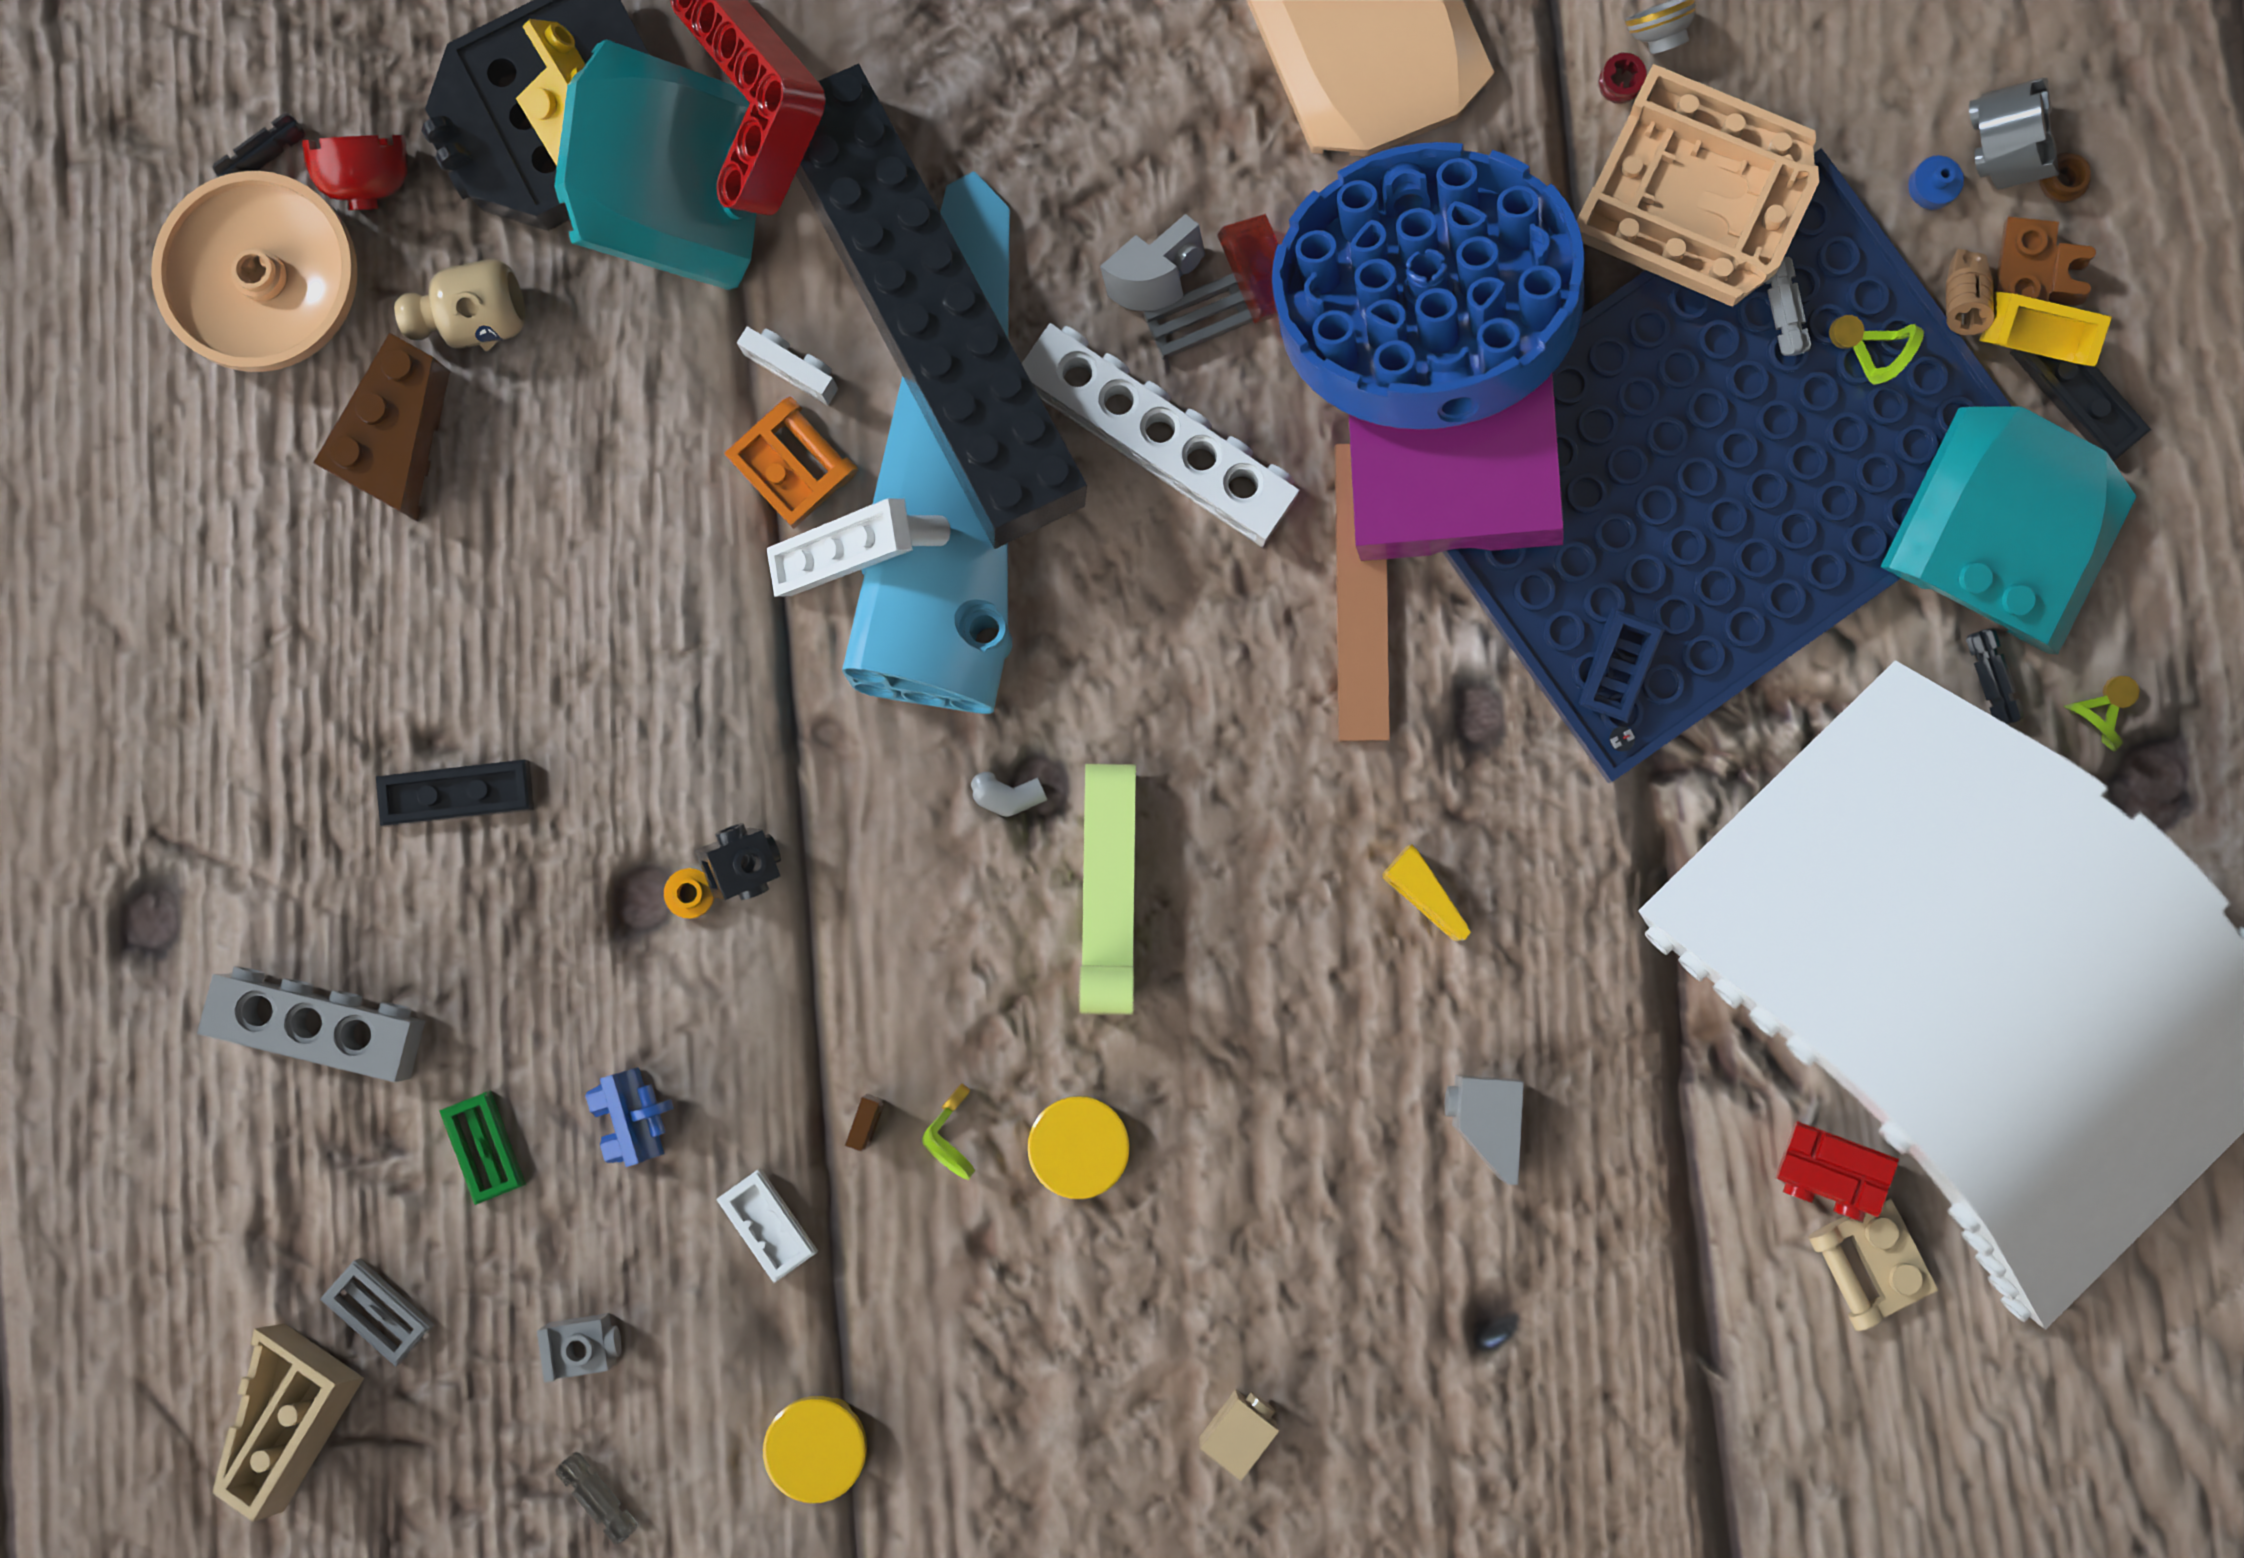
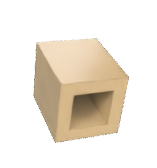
(1239, 1433)

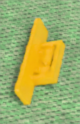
(546, 96)

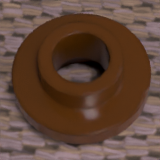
(2079, 177)

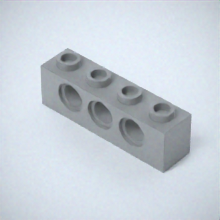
(233, 1017)

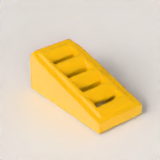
(1418, 884)

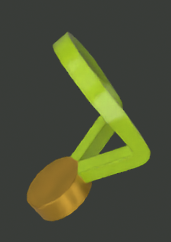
(1849, 332)
(2117, 693)
(939, 1147)

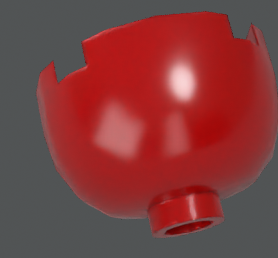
(357, 168)

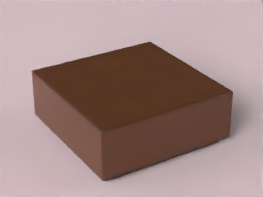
(865, 1122)

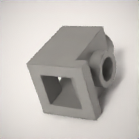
(557, 1349)

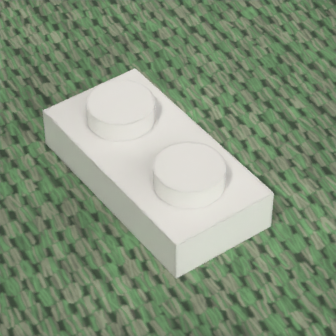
(771, 353)

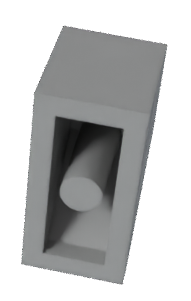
(1489, 1119)

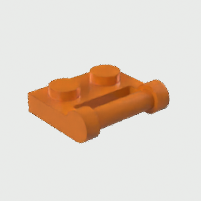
(777, 471)

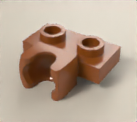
(2037, 267)

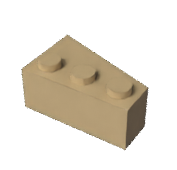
(282, 1420)

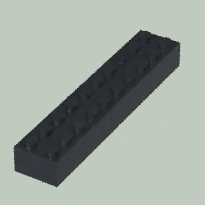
(935, 317)

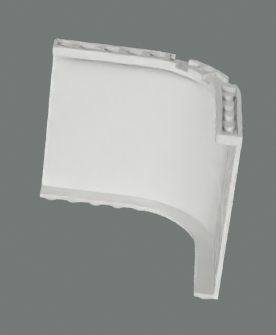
(1985, 971)

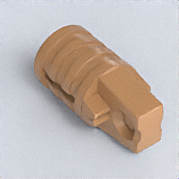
(1969, 292)

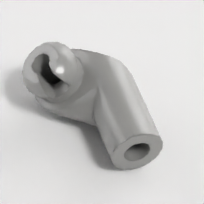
(1003, 798)

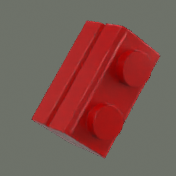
(1836, 1170)

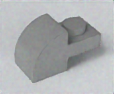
(1149, 275)

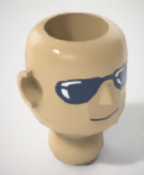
(466, 305)

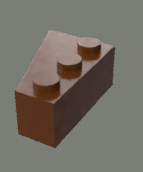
(389, 427)

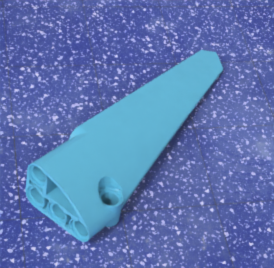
(929, 604)

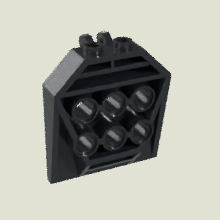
(479, 123)

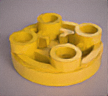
(1078, 1147)
(815, 1449)

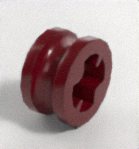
(1622, 61)

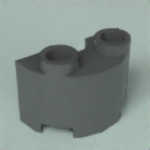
(2015, 134)

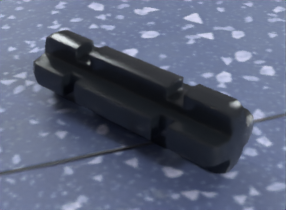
(261, 146)
(1995, 676)

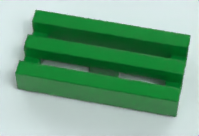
(500, 1139)

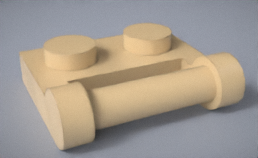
(1888, 1258)

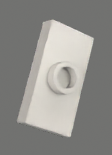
(767, 1225)

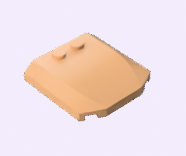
(1373, 68)
(1702, 188)

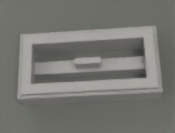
(387, 1294)

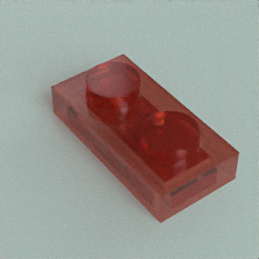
(1251, 253)

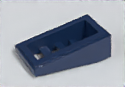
(1644, 653)

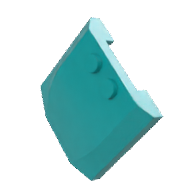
(646, 162)
(2013, 522)

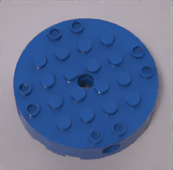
(1429, 285)

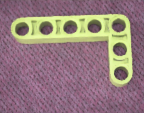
(1108, 889)

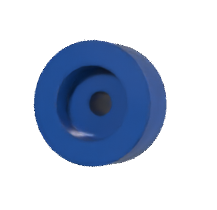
(1935, 182)

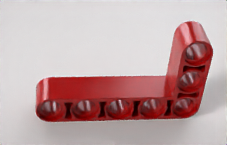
(781, 95)

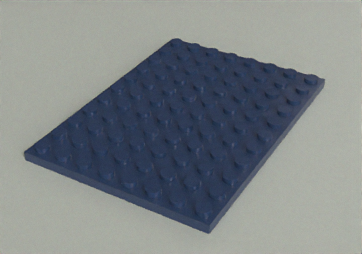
(1726, 479)

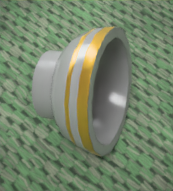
(1663, 24)

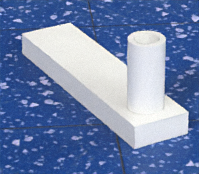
(851, 545)

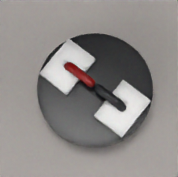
(1622, 738)

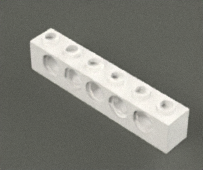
(1253, 516)

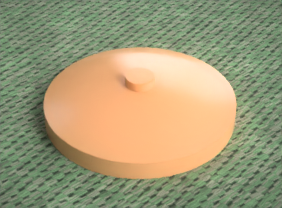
(254, 271)

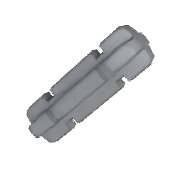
(1788, 310)

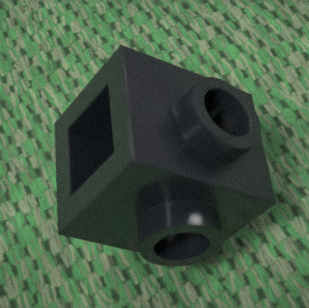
(723, 862)

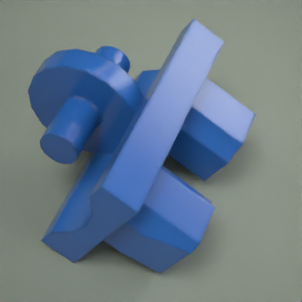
(633, 1115)

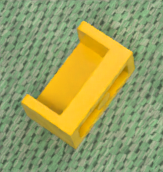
(2047, 329)

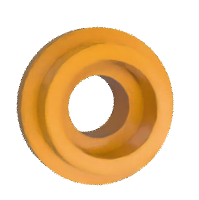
(672, 893)

